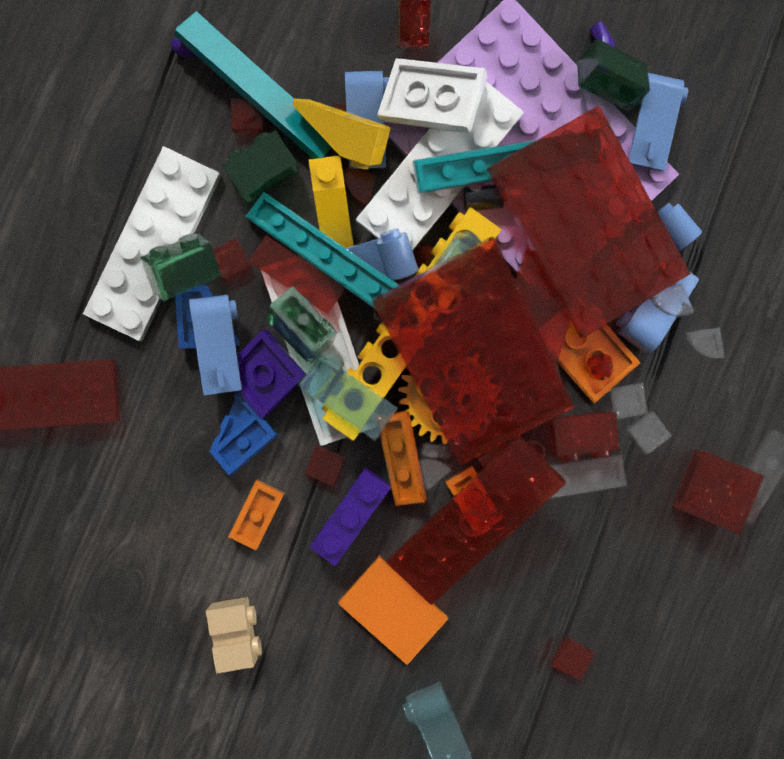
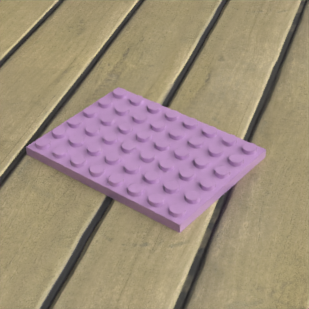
(543, 84)

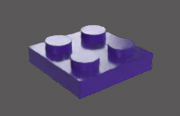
(267, 373)

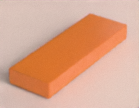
(402, 460)

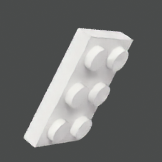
(433, 95)

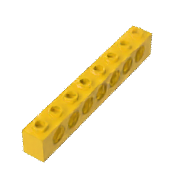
(392, 367)

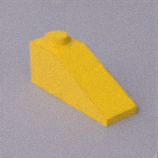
(348, 134)
(331, 199)

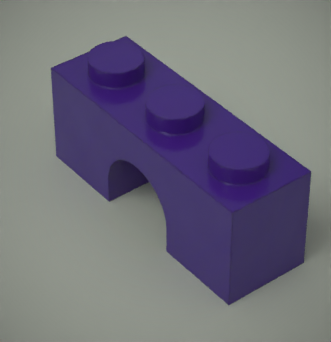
(350, 516)

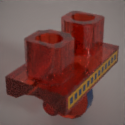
(413, 23)

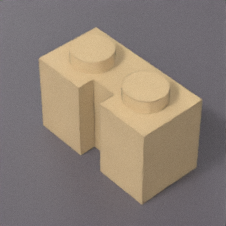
(233, 634)

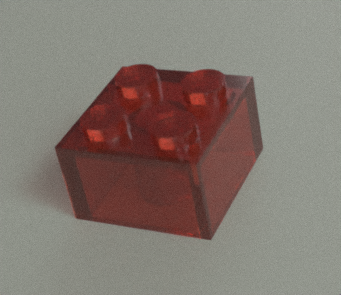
(718, 491)

